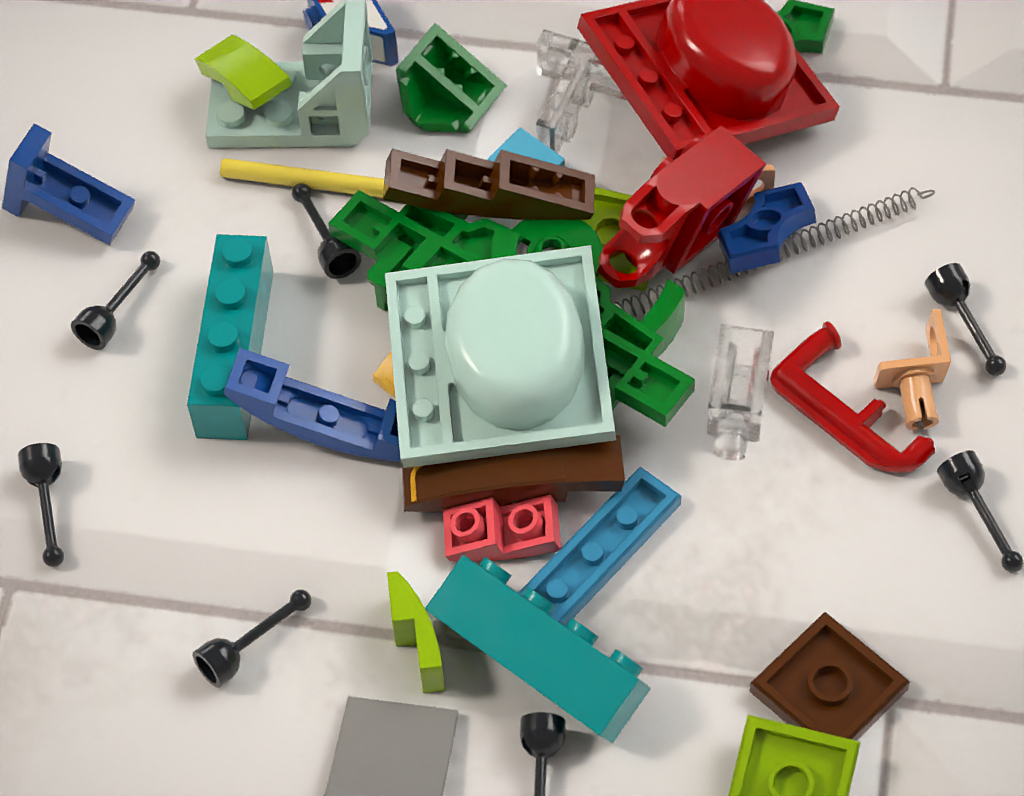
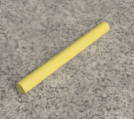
(293, 175)

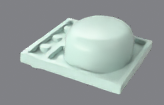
(498, 357)

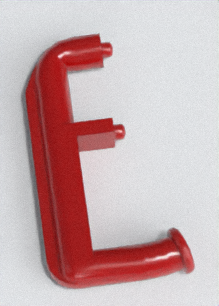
(836, 417)

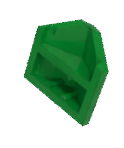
(445, 84)

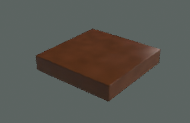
(829, 682)

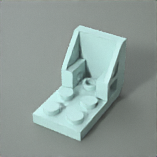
(328, 94)

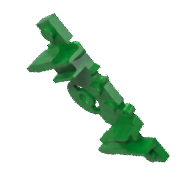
(437, 238)

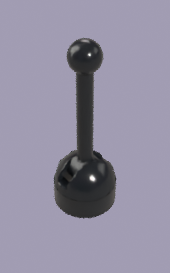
(333, 255)
(951, 287)
(97, 324)
(41, 467)
(964, 476)
(220, 658)
(541, 737)

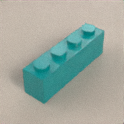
(231, 320)
(538, 648)

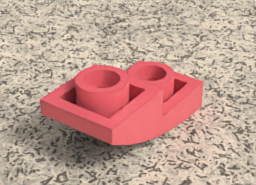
(502, 532)

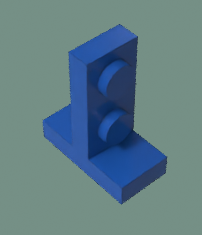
(62, 189)

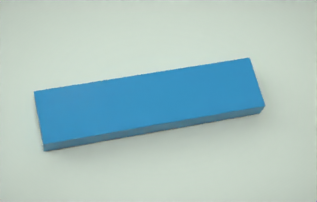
(604, 544)

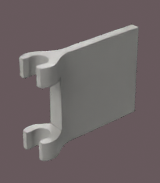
(392, 749)

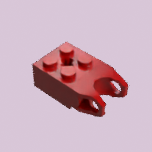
(682, 208)

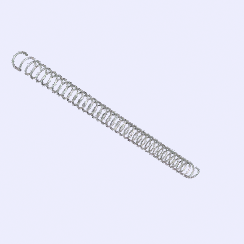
(795, 247)

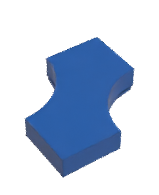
(761, 232)

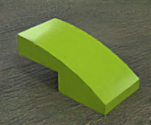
(244, 70)
(413, 627)

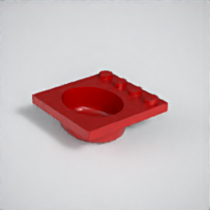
(707, 68)

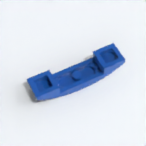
(312, 412)

